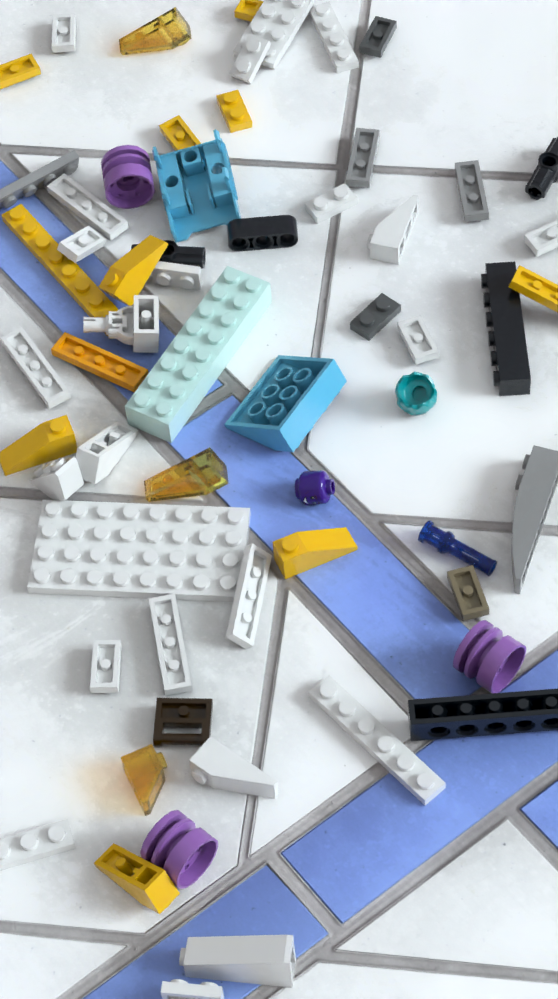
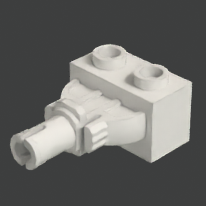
(131, 324)

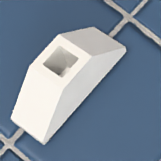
(58, 478)

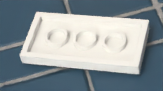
(278, 23)

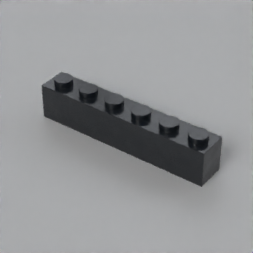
(506, 331)

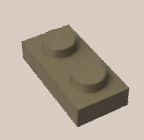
(468, 593)

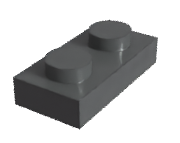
(378, 36)
(375, 316)

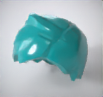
(416, 393)

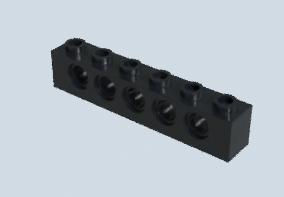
(483, 714)

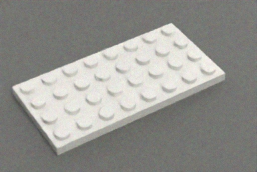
(138, 550)

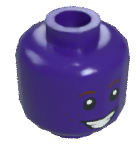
(314, 487)

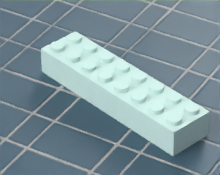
(198, 354)

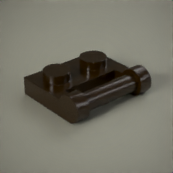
(182, 714)

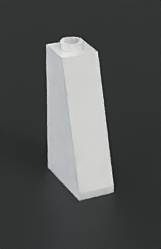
(241, 959)

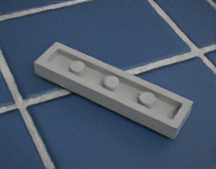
(43, 176)

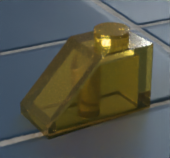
(146, 775)

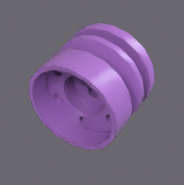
(127, 176)
(489, 656)
(179, 848)

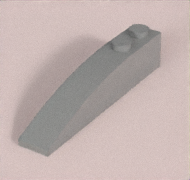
(532, 504)

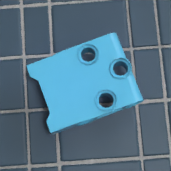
(197, 187)

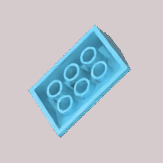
(287, 401)

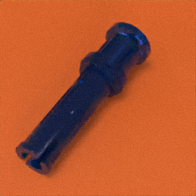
(447, 540)

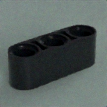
(262, 233)

